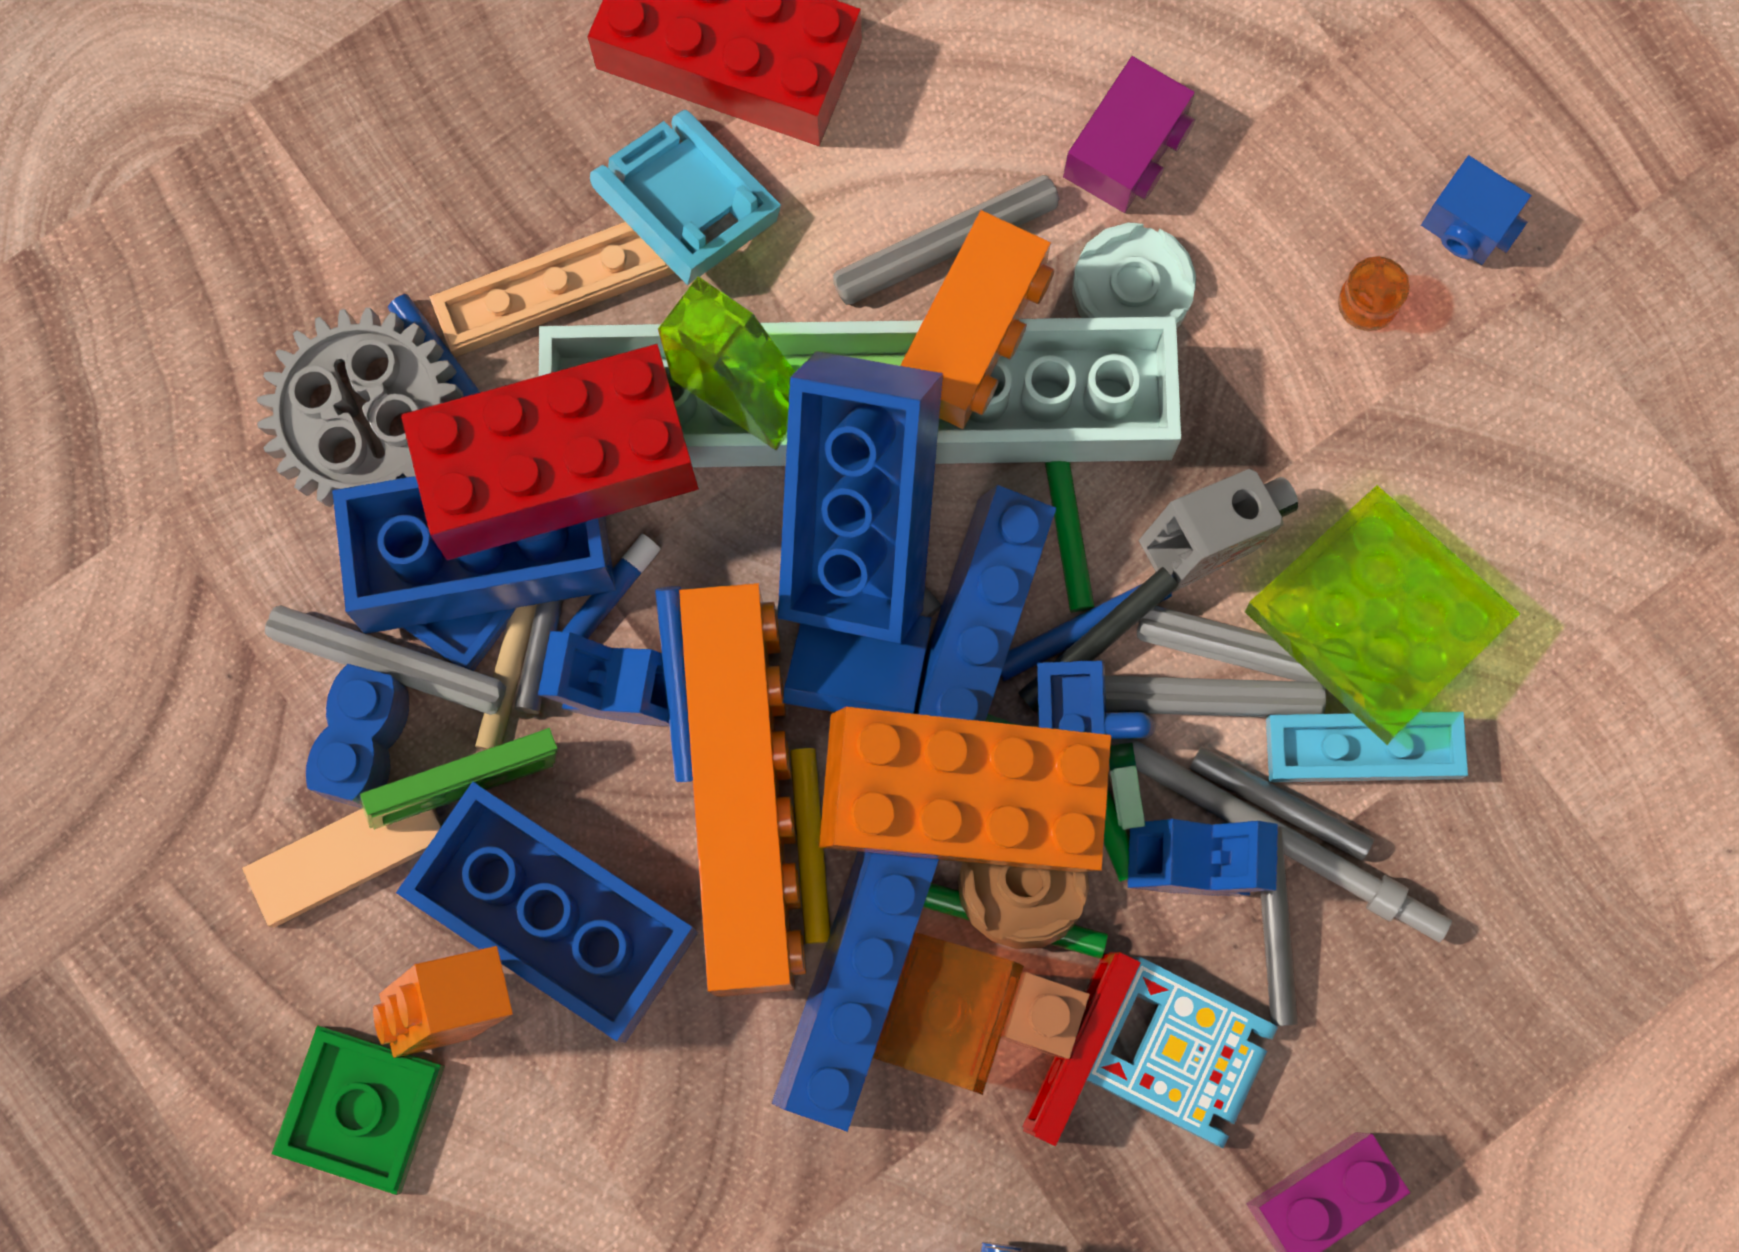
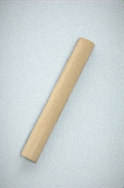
(508, 672)

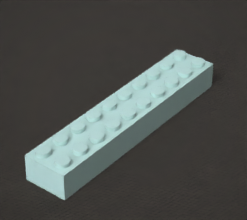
(1064, 396)

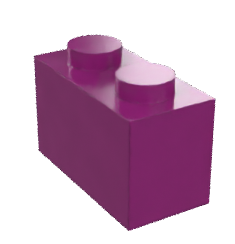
(1129, 134)
(1329, 1196)

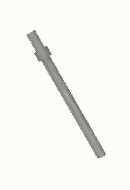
(1384, 896)

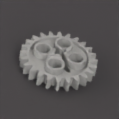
(312, 434)

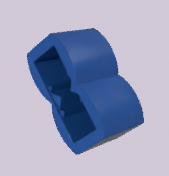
(364, 720)

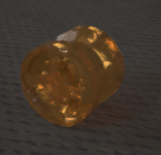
(1380, 280)

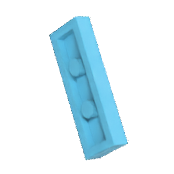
(1347, 750)

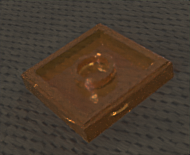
(948, 1012)

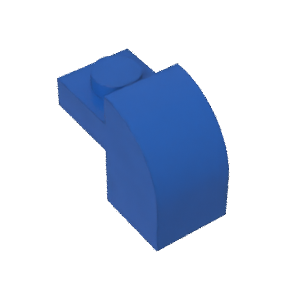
(604, 680)
(1203, 857)

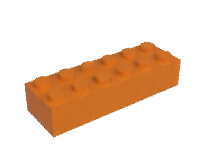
(737, 791)

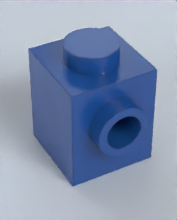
(1477, 212)

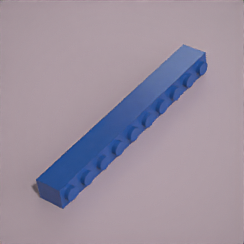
(887, 890)

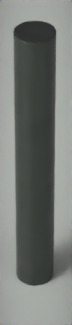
(1111, 626)

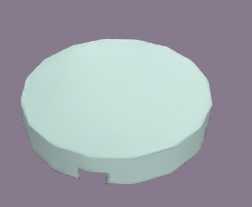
(1134, 275)

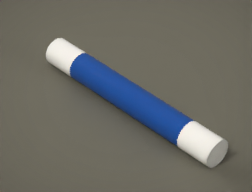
(625, 574)

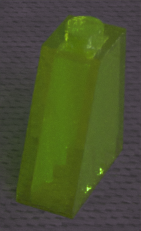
(728, 361)

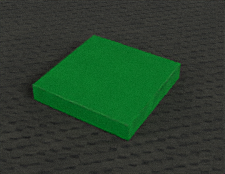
(358, 1110)

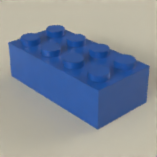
(858, 495)
(403, 580)
(548, 913)

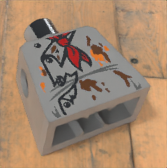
(1217, 525)

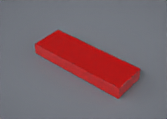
(1068, 1076)

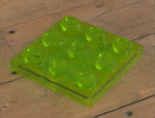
(1381, 613)

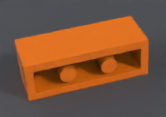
(980, 313)
(443, 1002)

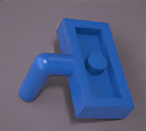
(1075, 700)

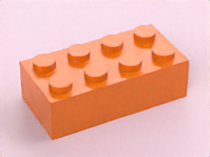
(965, 790)

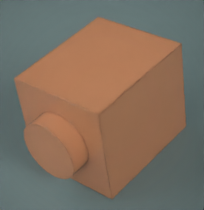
(1045, 1016)

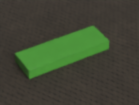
(450, 781)

